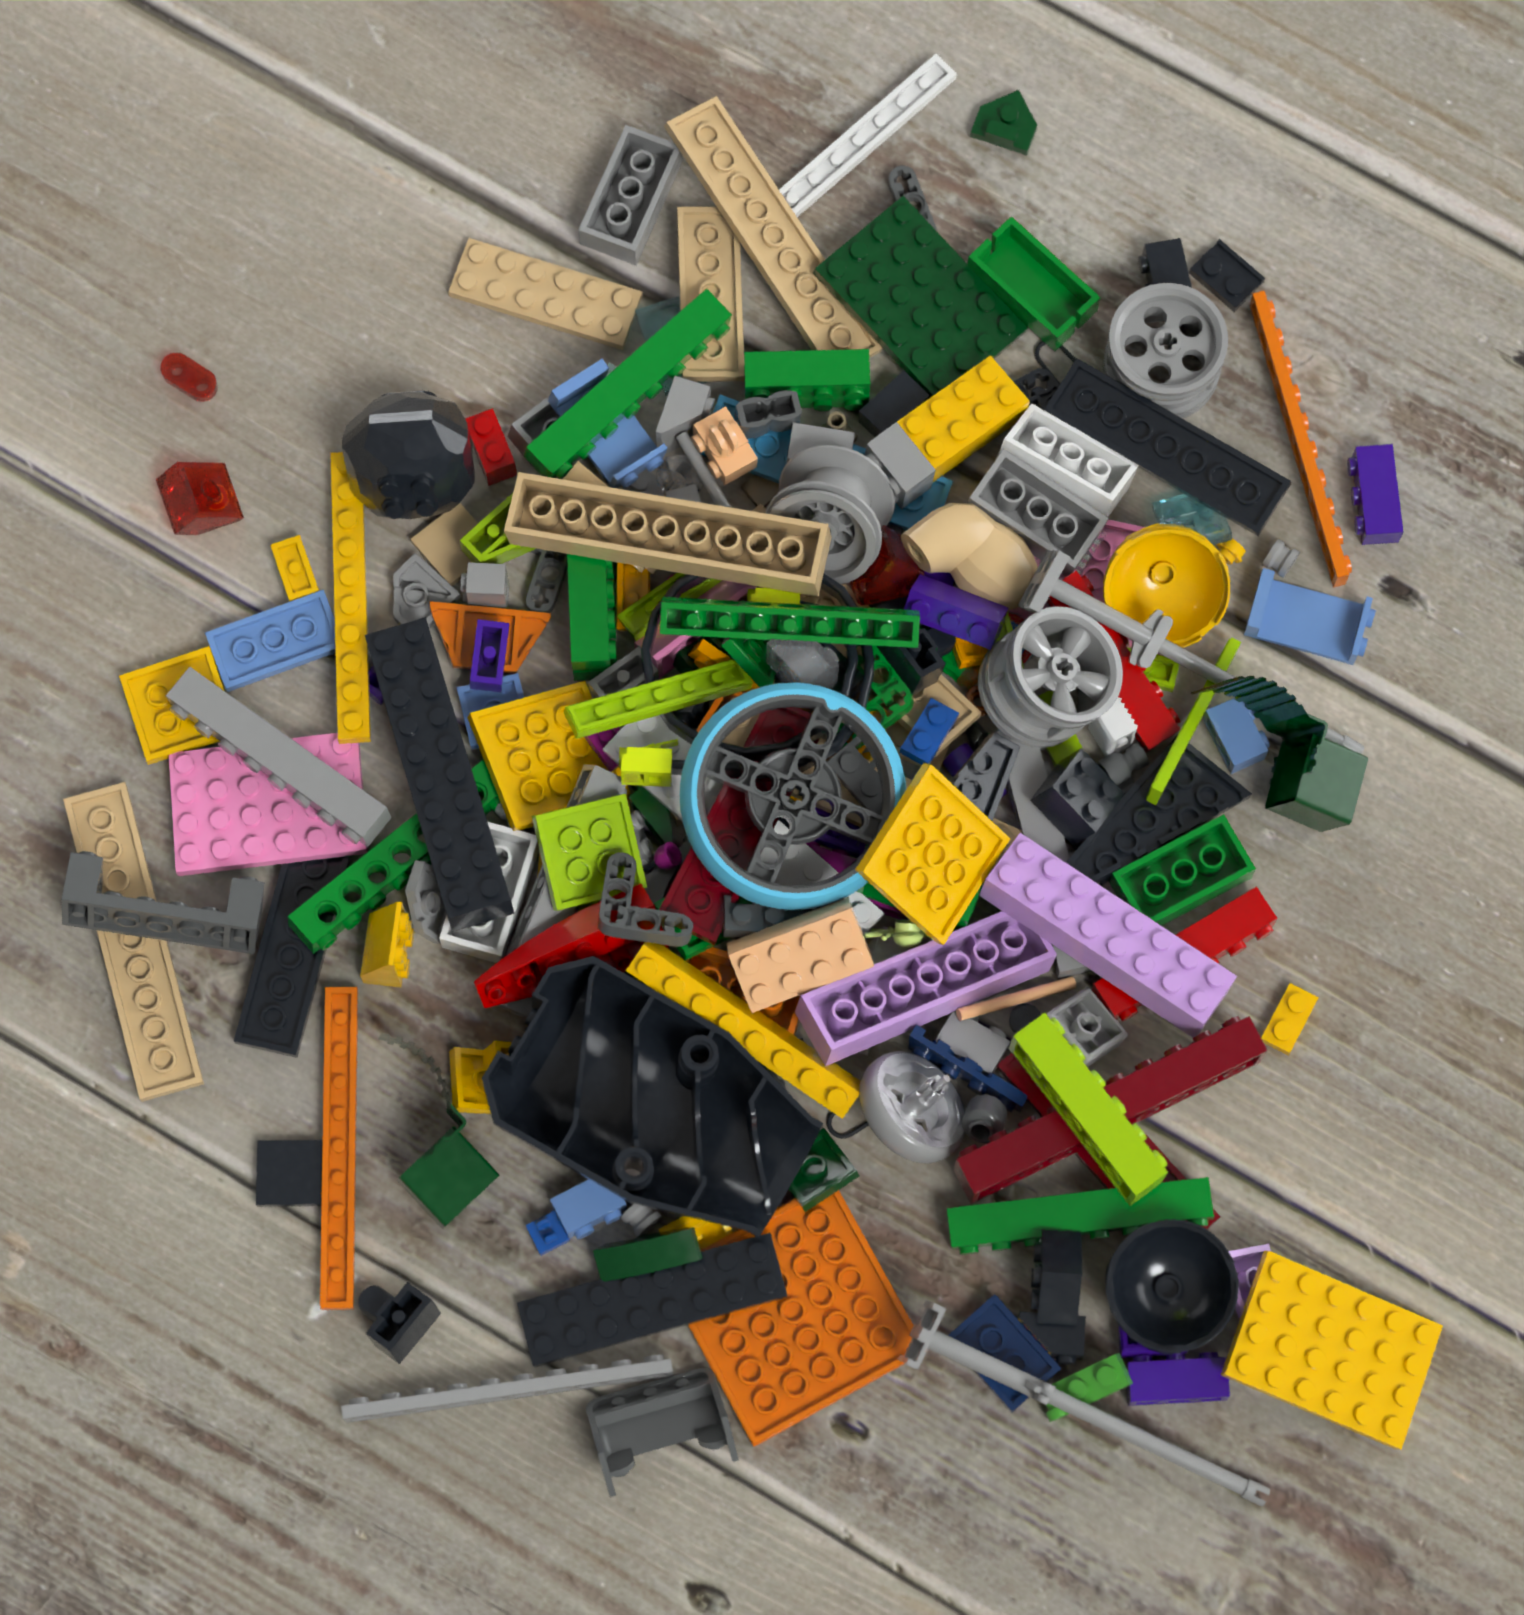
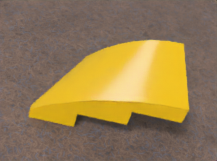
(467, 1070)

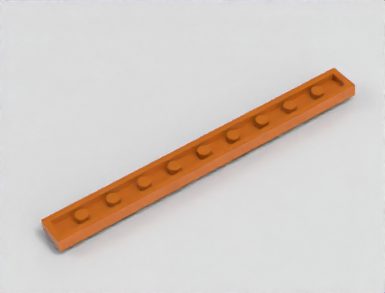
(1304, 450)
(339, 1149)

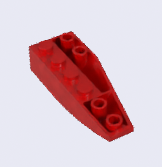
(566, 941)

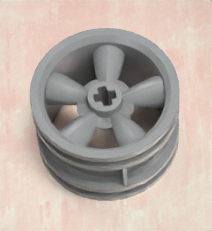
(1071, 655)

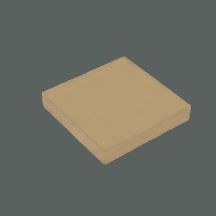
(441, 543)

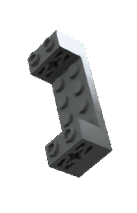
(144, 917)

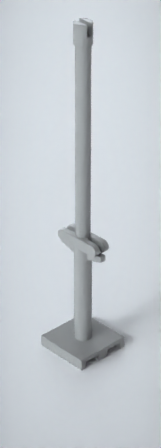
(1146, 637)
(927, 1337)

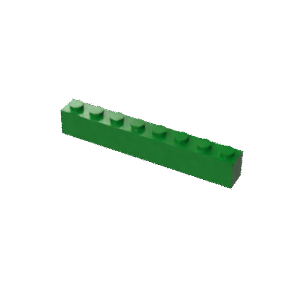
(628, 385)
(1084, 1212)

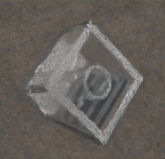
(803, 662)

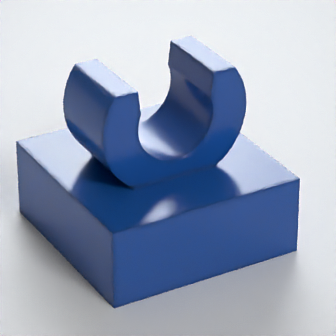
(547, 1233)

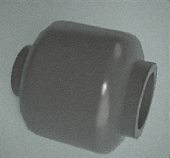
(983, 1118)

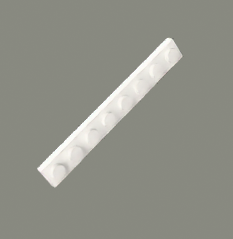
(867, 134)

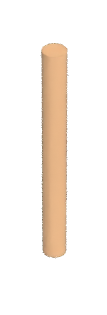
(1016, 998)

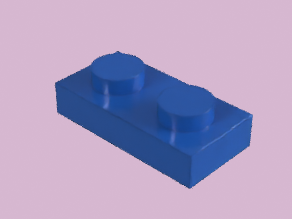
(929, 732)

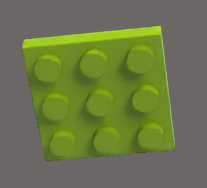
(578, 844)

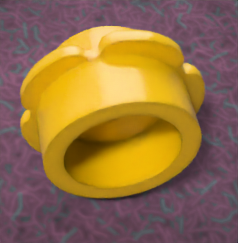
(1231, 551)

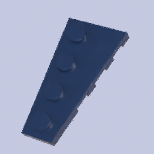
(966, 1069)

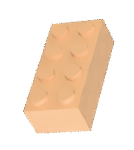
(800, 955)

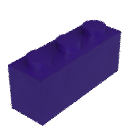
(1376, 494)
(956, 611)
(1177, 1380)

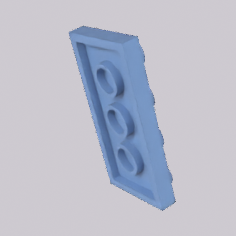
(273, 640)

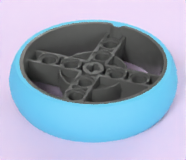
(805, 825)

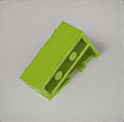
(488, 540)

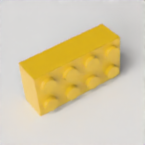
(965, 416)

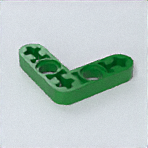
(885, 693)

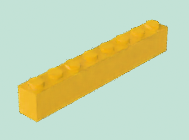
(754, 1031)

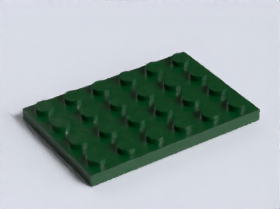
(919, 298)

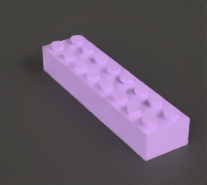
(1107, 935)
(921, 985)

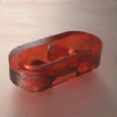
(190, 378)

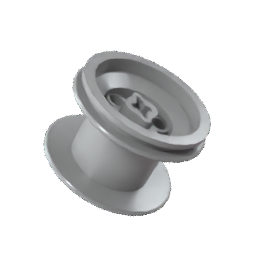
(834, 481)

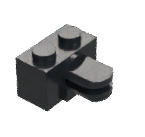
(920, 665)
(397, 1319)

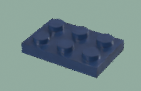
(1002, 1336)

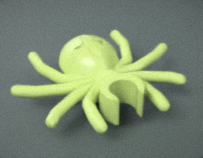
(905, 934)

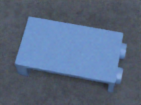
(623, 453)
(1308, 620)

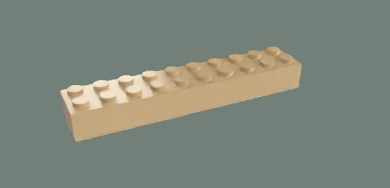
(668, 534)

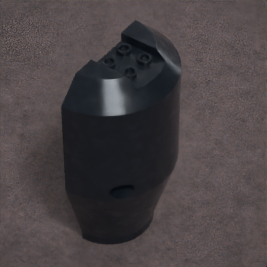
(614, 1088)

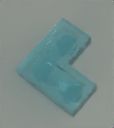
(1186, 511)

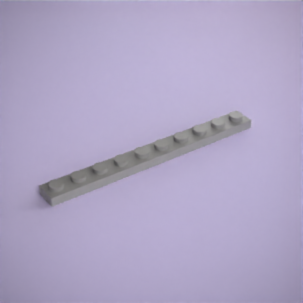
(492, 1390)

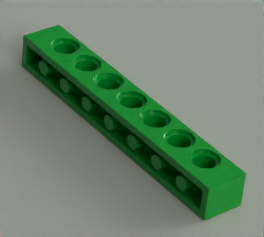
(789, 622)
(355, 879)

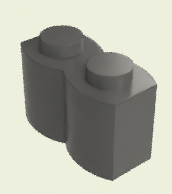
(761, 415)

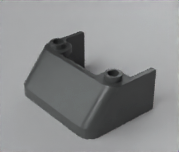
(657, 1417)

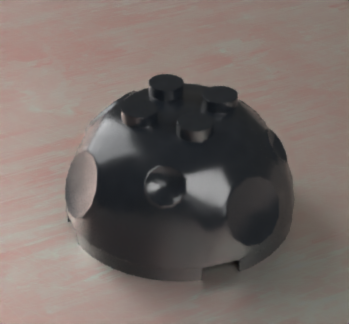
(1172, 1286)

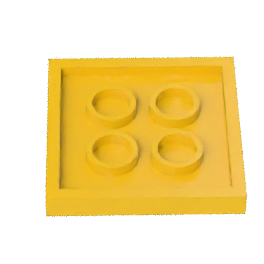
(146, 692)

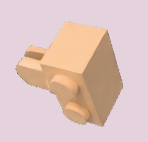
(724, 446)

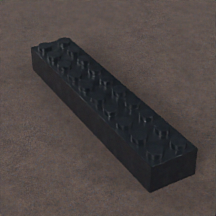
(439, 775)

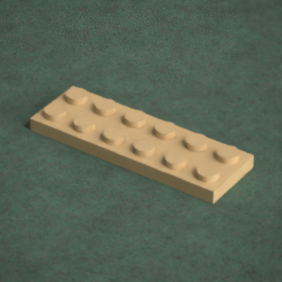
(712, 261)
(545, 294)

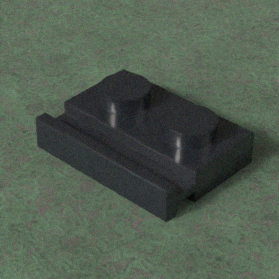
(1226, 275)

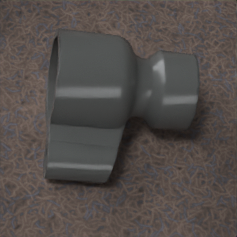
(1120, 766)

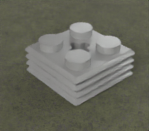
(1089, 1025)

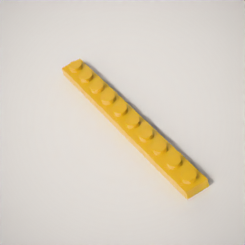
(350, 608)

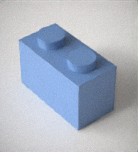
(1236, 735)
(586, 1207)

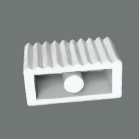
(1114, 729)

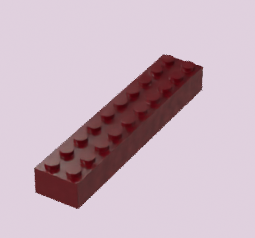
(1143, 1094)

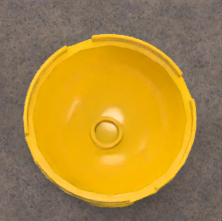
(1171, 572)

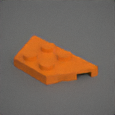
(458, 630)

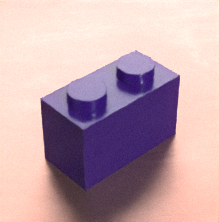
(489, 655)

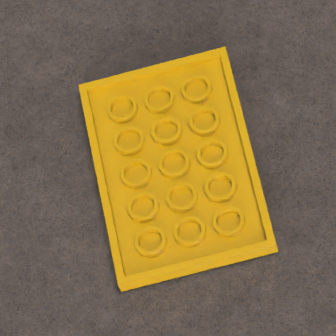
(1332, 1350)

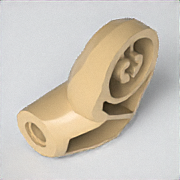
(975, 550)

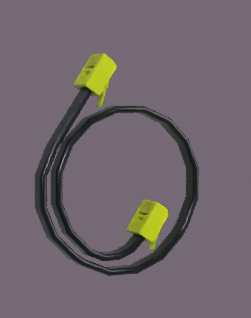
(654, 762)

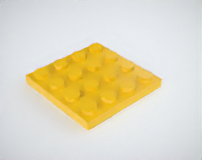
(534, 752)
(933, 853)

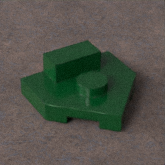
(1006, 123)

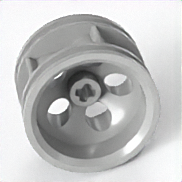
(1177, 306)

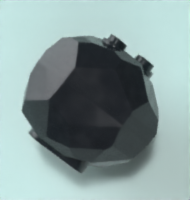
(409, 455)

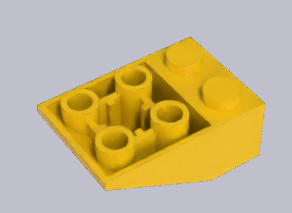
(386, 946)

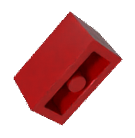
(491, 447)

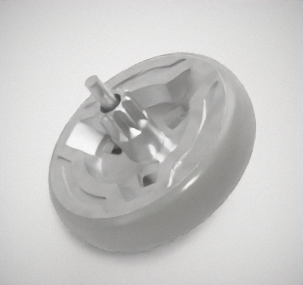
(924, 1098)

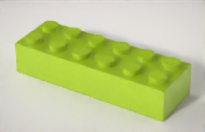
(1088, 1108)

